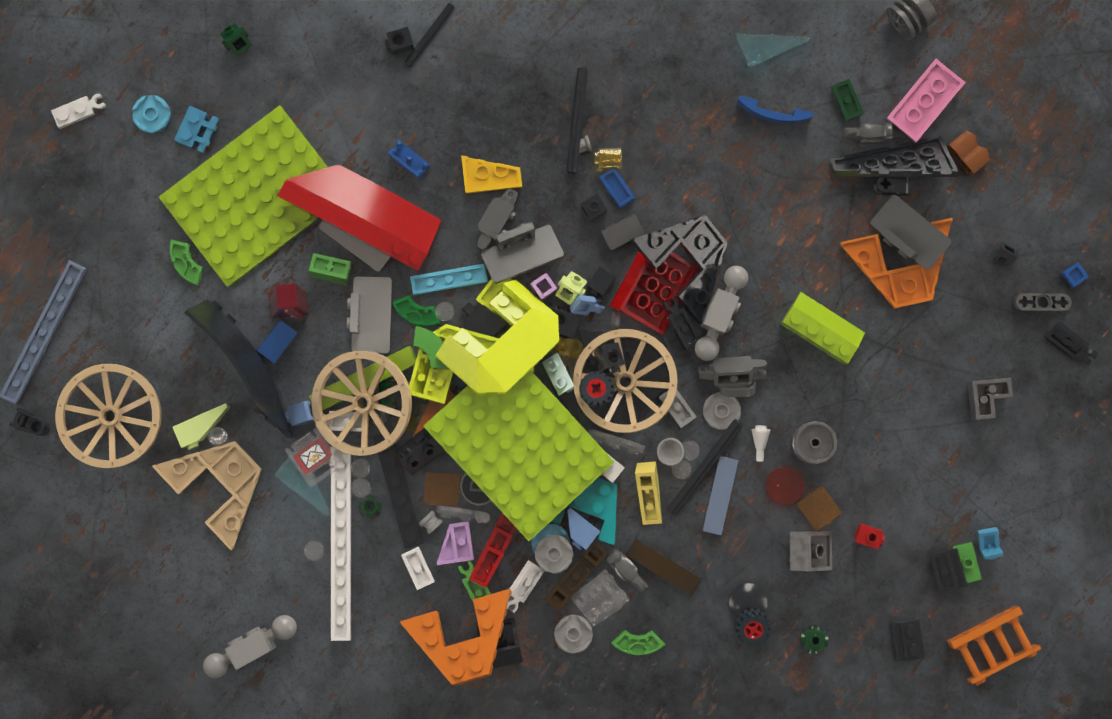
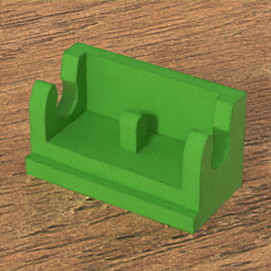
(329, 269)

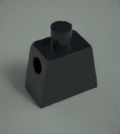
(483, 320)

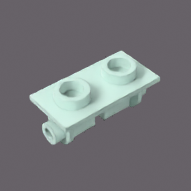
(558, 374)

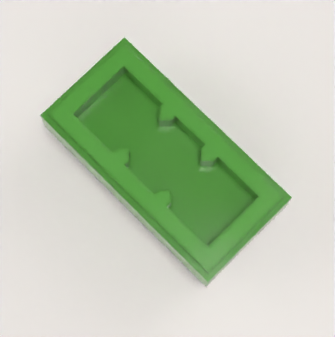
(969, 561)

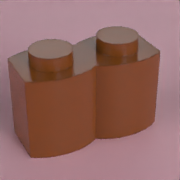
(968, 152)

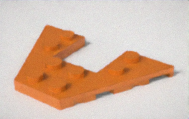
(898, 286)
(469, 658)

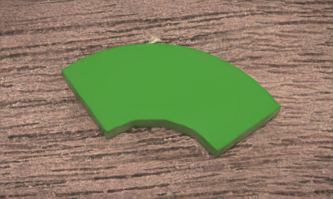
(184, 263)
(430, 344)
(638, 644)

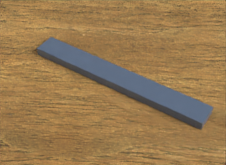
(43, 332)

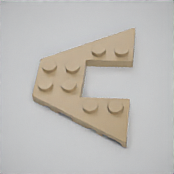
(232, 469)

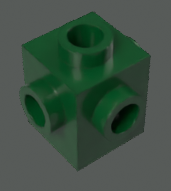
(235, 39)
(807, 636)

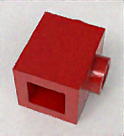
(869, 536)

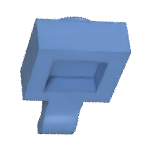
(586, 304)

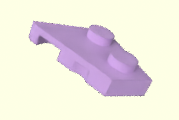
(457, 544)

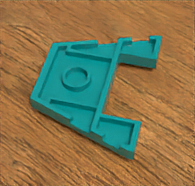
(599, 501)

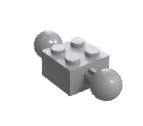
(720, 311)
(250, 648)

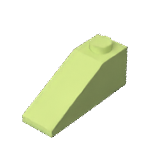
(197, 428)

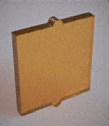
(441, 489)
(819, 508)

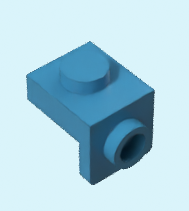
(989, 543)

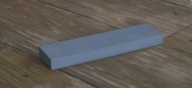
(720, 495)

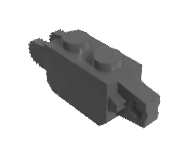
(496, 217)
(733, 371)

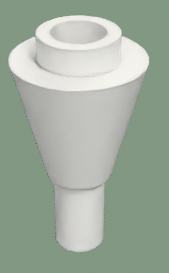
(760, 437)

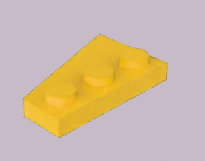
(489, 176)

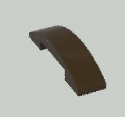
(663, 567)
(576, 576)

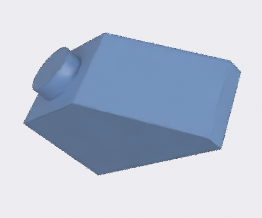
(300, 413)
(581, 530)

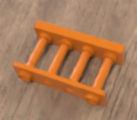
(993, 625)

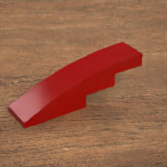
(492, 551)

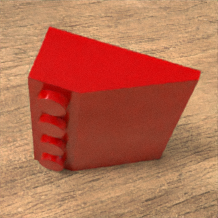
(647, 288)

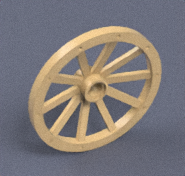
(78, 380)
(357, 402)
(659, 412)

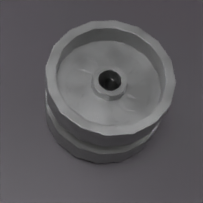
(825, 442)

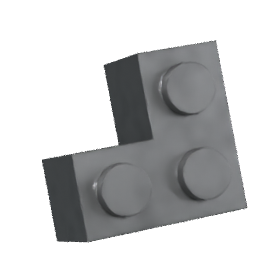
(983, 394)

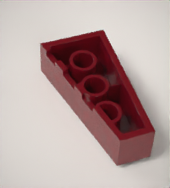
(288, 301)

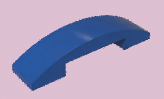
(750, 106)

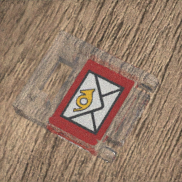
(311, 455)

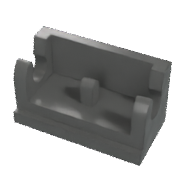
(622, 231)

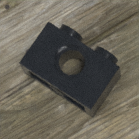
(571, 322)

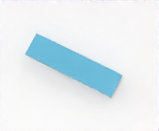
(449, 279)

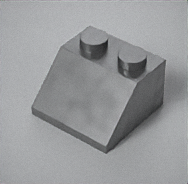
(810, 551)

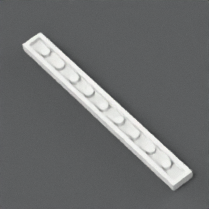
(341, 549)

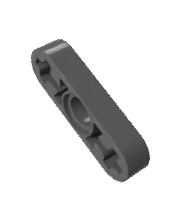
(1056, 307)

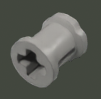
(585, 145)

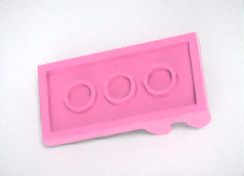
(925, 100)

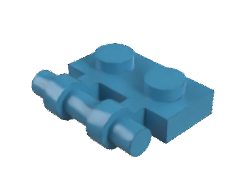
(191, 127)

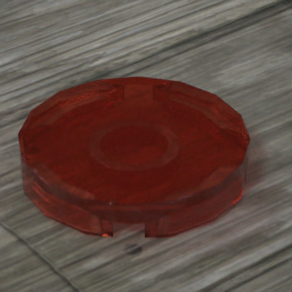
(785, 485)

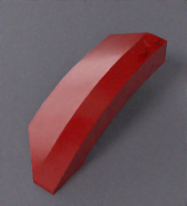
(364, 212)

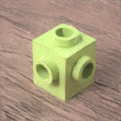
(571, 287)

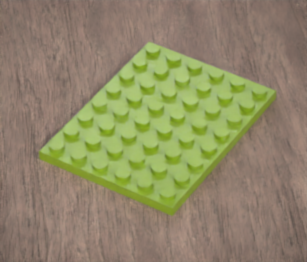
(233, 201)
(520, 450)

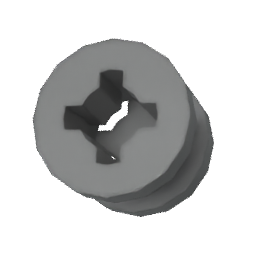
(430, 522)

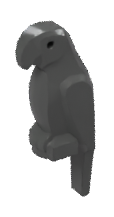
(873, 133)
(623, 567)

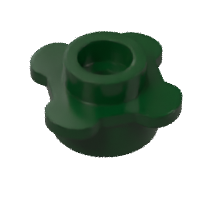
(365, 506)

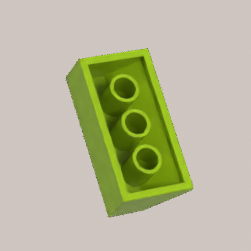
(823, 328)

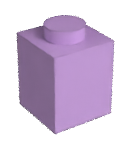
(543, 287)

